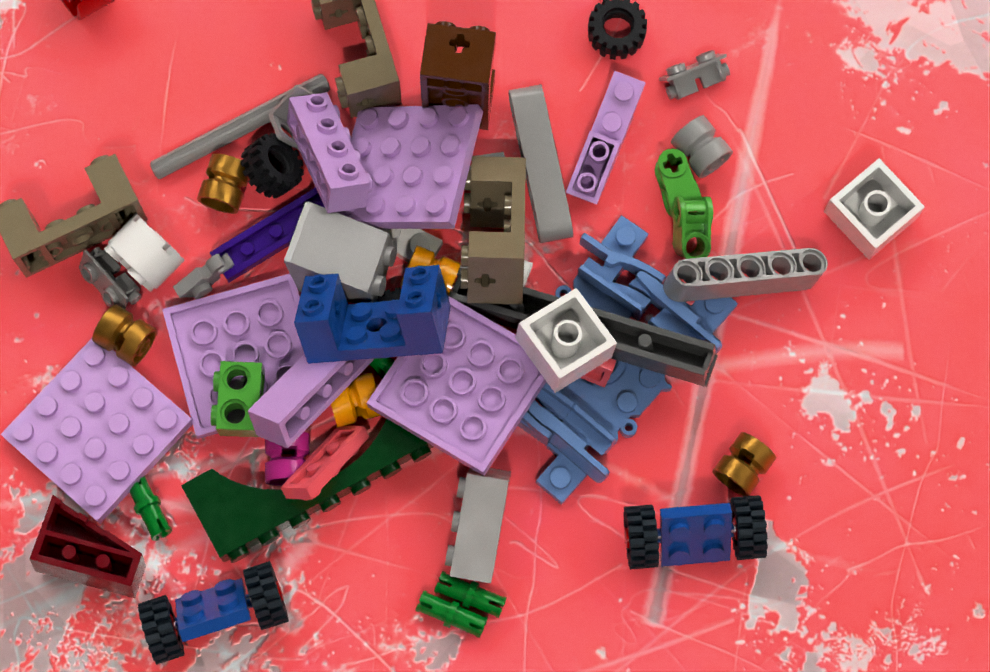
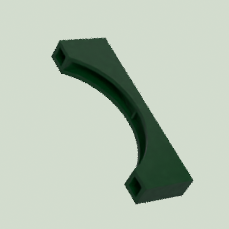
(245, 515)

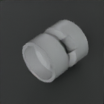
(698, 142)

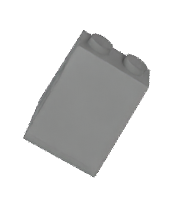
(340, 246)

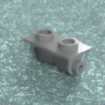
(682, 77)
(99, 269)

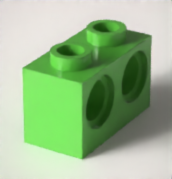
(232, 399)

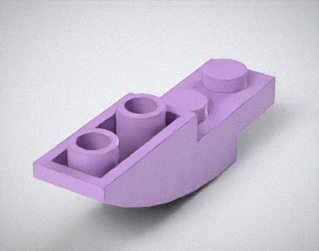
(606, 138)

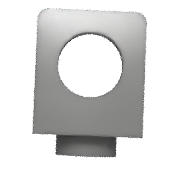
(279, 113)

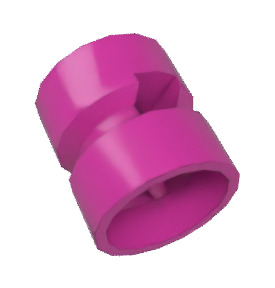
(280, 468)

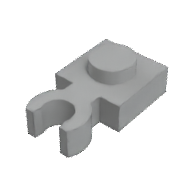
(199, 281)

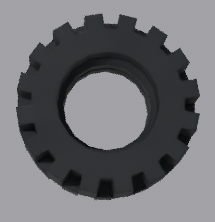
(611, 45)
(272, 166)

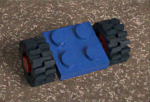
(695, 533)
(212, 611)

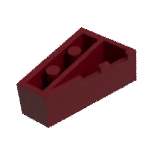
(84, 553)

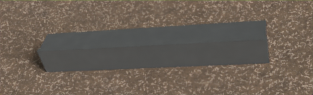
(636, 341)

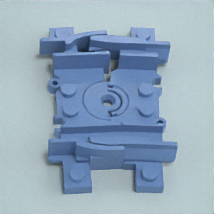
(592, 414)

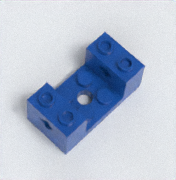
(343, 331)

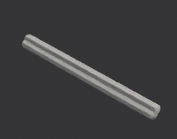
(227, 132)

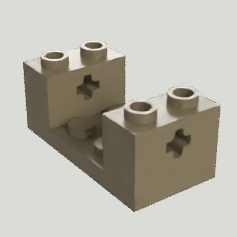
(371, 79)
(61, 239)
(495, 258)

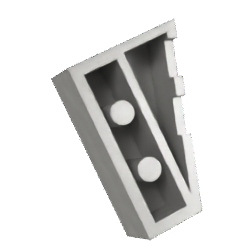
(478, 525)

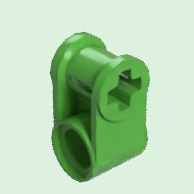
(675, 183)
(692, 224)

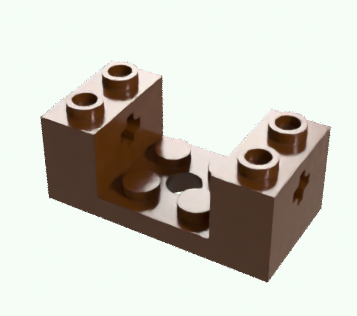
(458, 77)

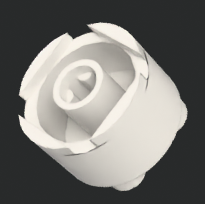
(144, 253)

